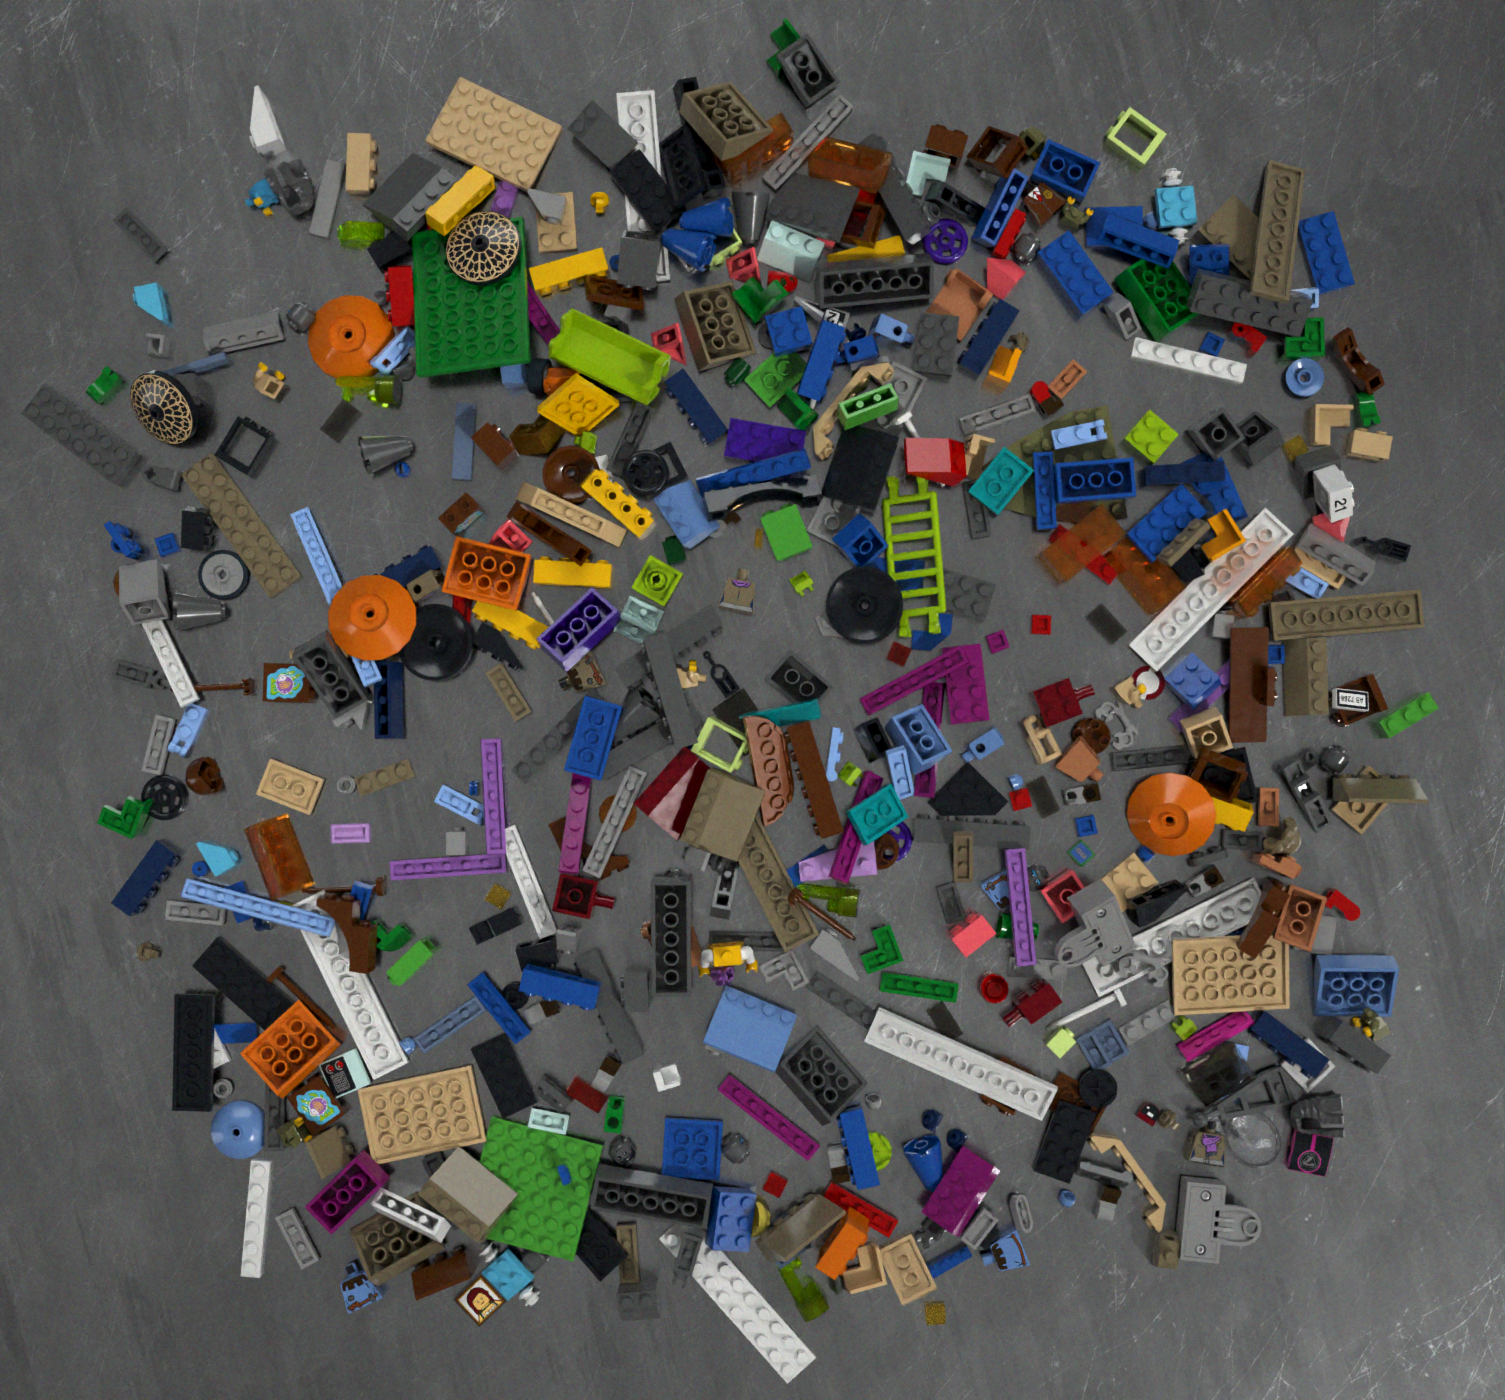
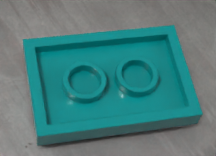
(1000, 481)
(877, 814)

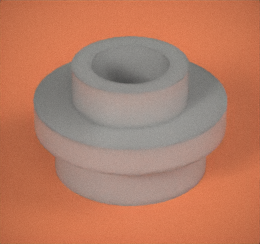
(339, 785)
(218, 1092)

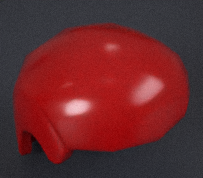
(994, 988)

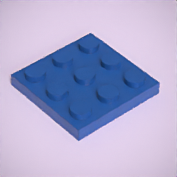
(692, 1148)

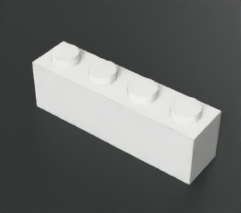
(410, 1215)

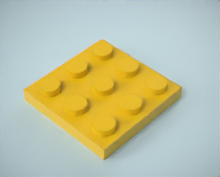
(578, 405)

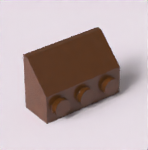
(442, 1272)

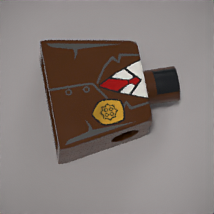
(1041, 203)

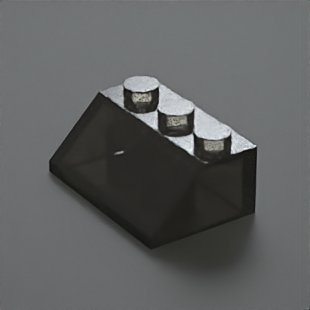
(1218, 1073)

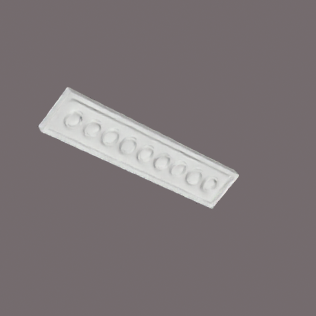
(639, 119)
(1211, 591)
(1208, 919)
(354, 997)
(961, 1064)
(744, 1305)

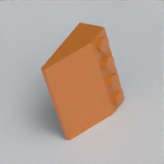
(487, 573)
(290, 1049)

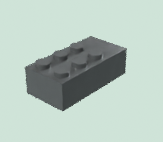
(331, 674)

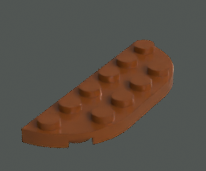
(769, 766)

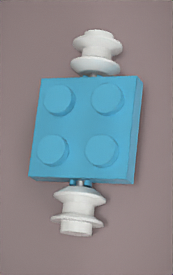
(1175, 206)
(508, 1274)

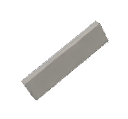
(327, 199)
(996, 414)

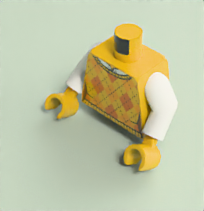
(727, 955)

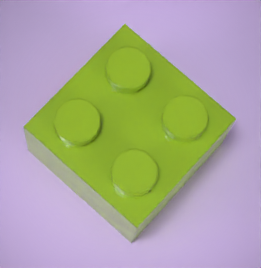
(1149, 438)

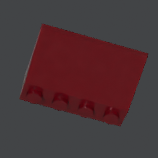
(674, 792)

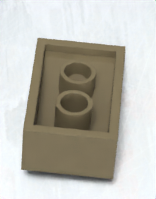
(330, 1150)

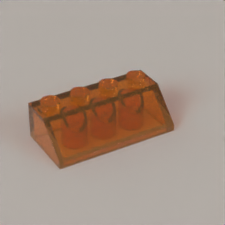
(850, 164)
(1266, 581)
(278, 856)

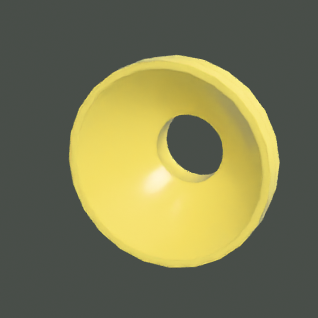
(761, 1219)

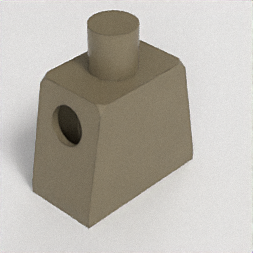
(1165, 1250)

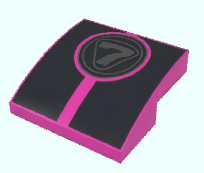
(1310, 1153)

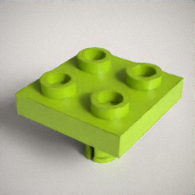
(657, 581)

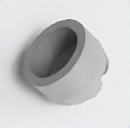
(873, 1097)

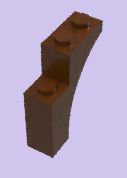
(548, 533)
(615, 861)
(1264, 917)
(359, 934)

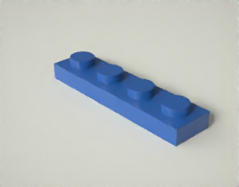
(1044, 490)
(498, 1008)

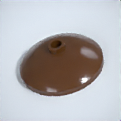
(556, 468)

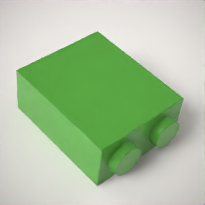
(785, 532)
(411, 962)

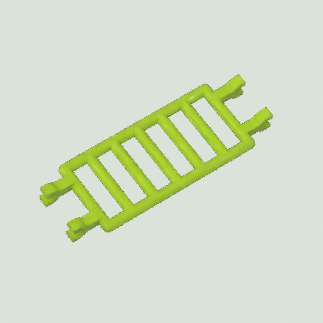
(893, 484)

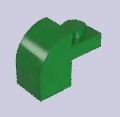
(392, 940)

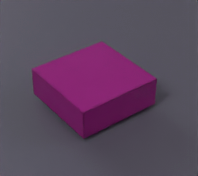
(997, 641)

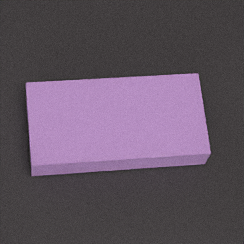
(350, 833)

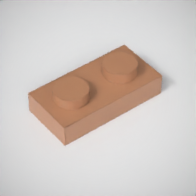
(1067, 379)
(1268, 807)

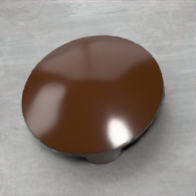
(1094, 732)

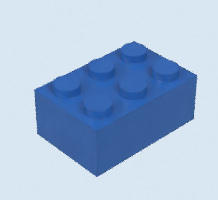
(1065, 170)
(730, 1219)

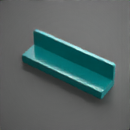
(789, 713)

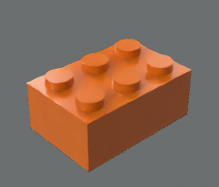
(842, 1243)

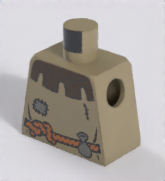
(583, 675)

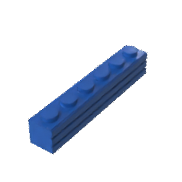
(949, 1260)

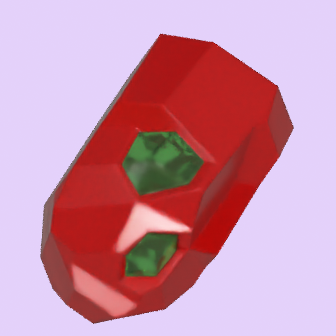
(787, 280)

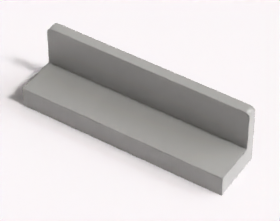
(242, 333)
(1337, 554)

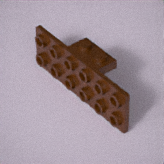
(1250, 684)

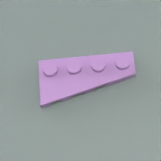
(819, 866)

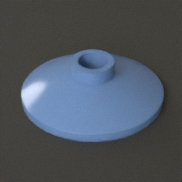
(1313, 373)

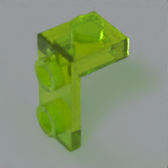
(359, 231)

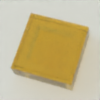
(1295, 447)
(758, 539)
(498, 896)
(935, 1314)

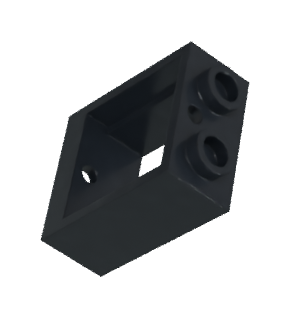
(230, 438)
(682, 475)

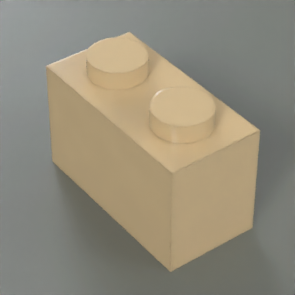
(1369, 445)

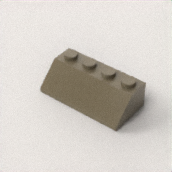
(1305, 677)

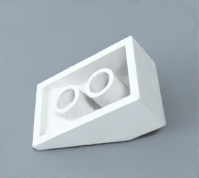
(263, 126)

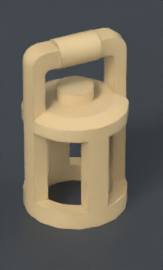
(1044, 734)

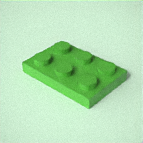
(775, 376)

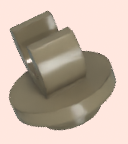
(1022, 341)
(145, 952)
(1168, 1119)

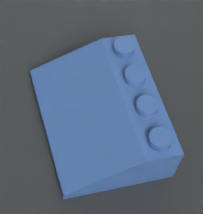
(1354, 982)
(749, 1028)

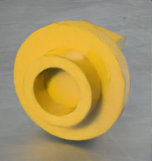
(599, 200)

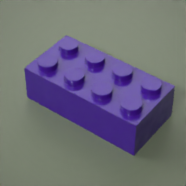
(758, 441)
(579, 629)

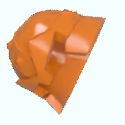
(557, 377)

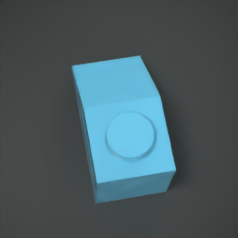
(151, 299)
(218, 857)

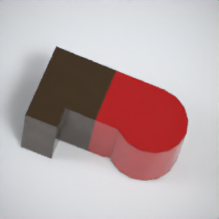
(1044, 400)

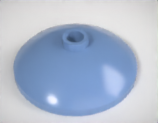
(248, 1120)

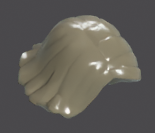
(1288, 842)

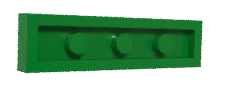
(919, 987)

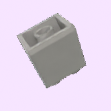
(143, 592)

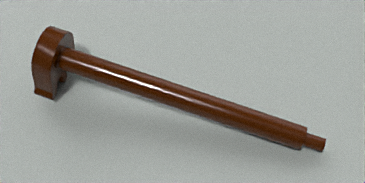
(246, 684)
(379, 888)
(797, 896)
(277, 974)

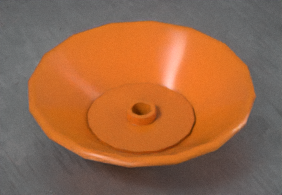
(349, 356)
(376, 635)
(1172, 797)

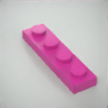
(1215, 1035)

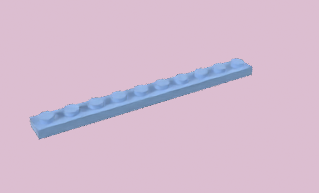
(328, 579)

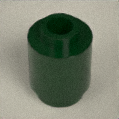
(736, 372)

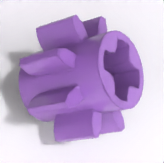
(722, 975)

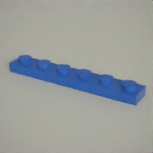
(755, 471)

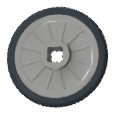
(232, 583)

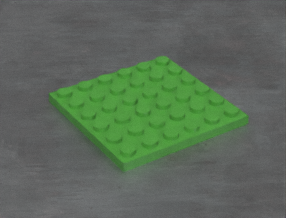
(545, 1212)

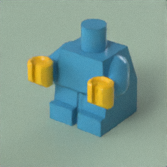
(262, 196)

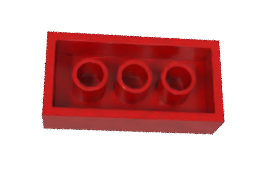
(1010, 232)

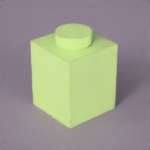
(1060, 1041)

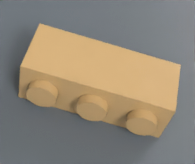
(360, 164)

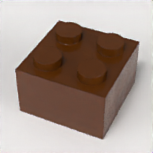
(946, 144)
(494, 446)

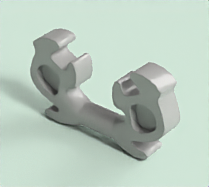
(1107, 710)
(1159, 972)

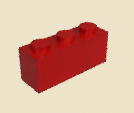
(400, 295)

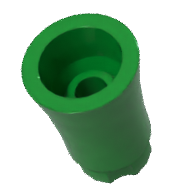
(1004, 927)

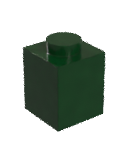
(674, 550)

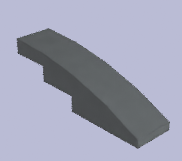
(1306, 794)

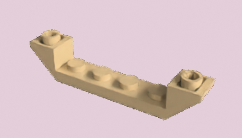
(879, 372)
(571, 514)
(1156, 1213)

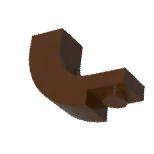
(1355, 364)

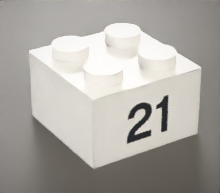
(1333, 493)

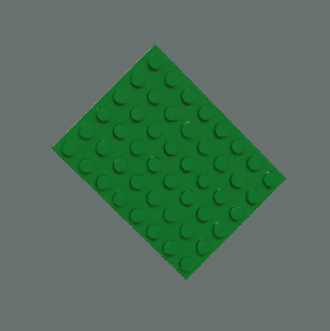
(463, 323)

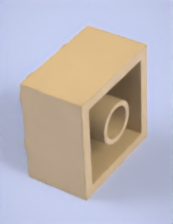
(1207, 731)

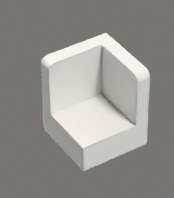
(667, 1077)

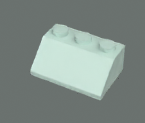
(790, 251)

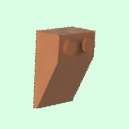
(1300, 918)

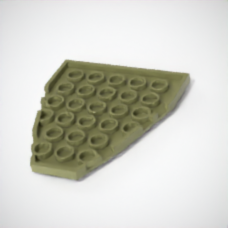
(1041, 441)

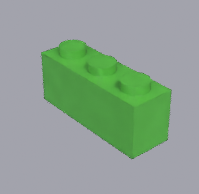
(867, 406)
(1405, 715)

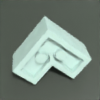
(924, 168)

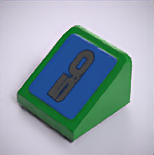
(1081, 853)

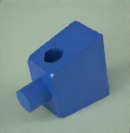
(866, 348)

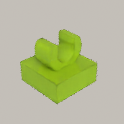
(587, 441)
(801, 582)
(849, 774)
(1185, 1029)

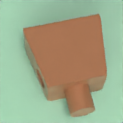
(1080, 761)

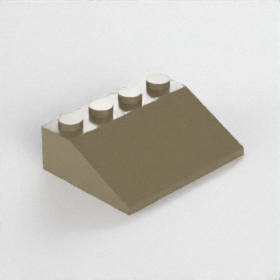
(724, 119)
(1234, 226)
(714, 325)
(1377, 789)
(722, 814)
(468, 1194)
(798, 1228)
(391, 1247)

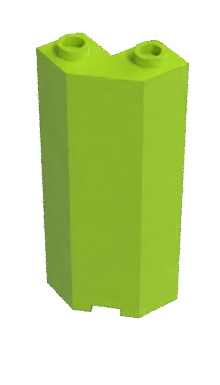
(609, 356)

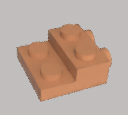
(1282, 865)

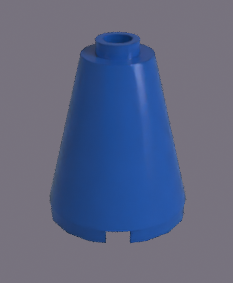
(709, 218)
(690, 246)
(926, 1160)

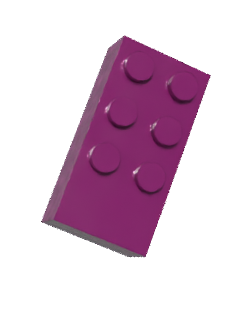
(967, 689)
(960, 1191)
(347, 1192)

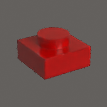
(1020, 799)

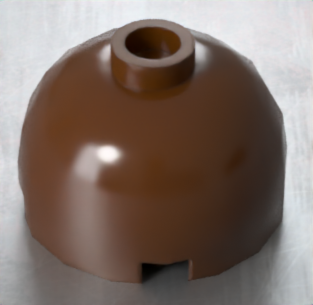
(203, 777)

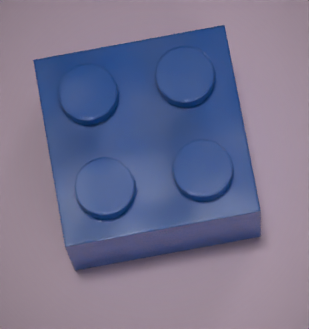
(788, 331)
(860, 541)
(1192, 681)

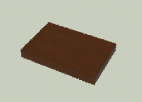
(609, 292)
(1069, 1091)

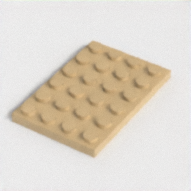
(493, 134)
(1220, 978)
(422, 1114)

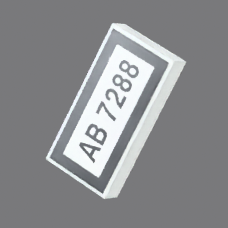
(1350, 700)

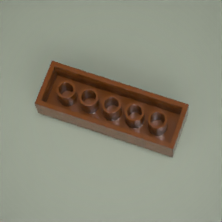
(814, 779)

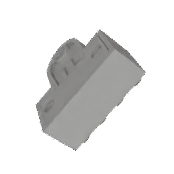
(1100, 931)
(1208, 1222)

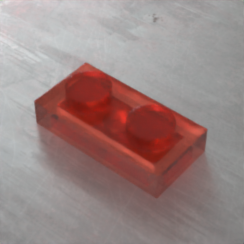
(587, 1095)

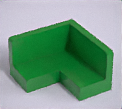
(783, 37)
(757, 301)
(1310, 345)
(797, 410)
(128, 821)
(887, 952)

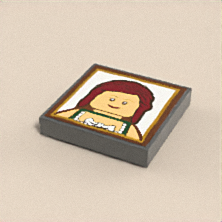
(480, 1300)

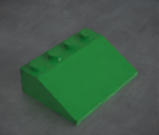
(1157, 296)

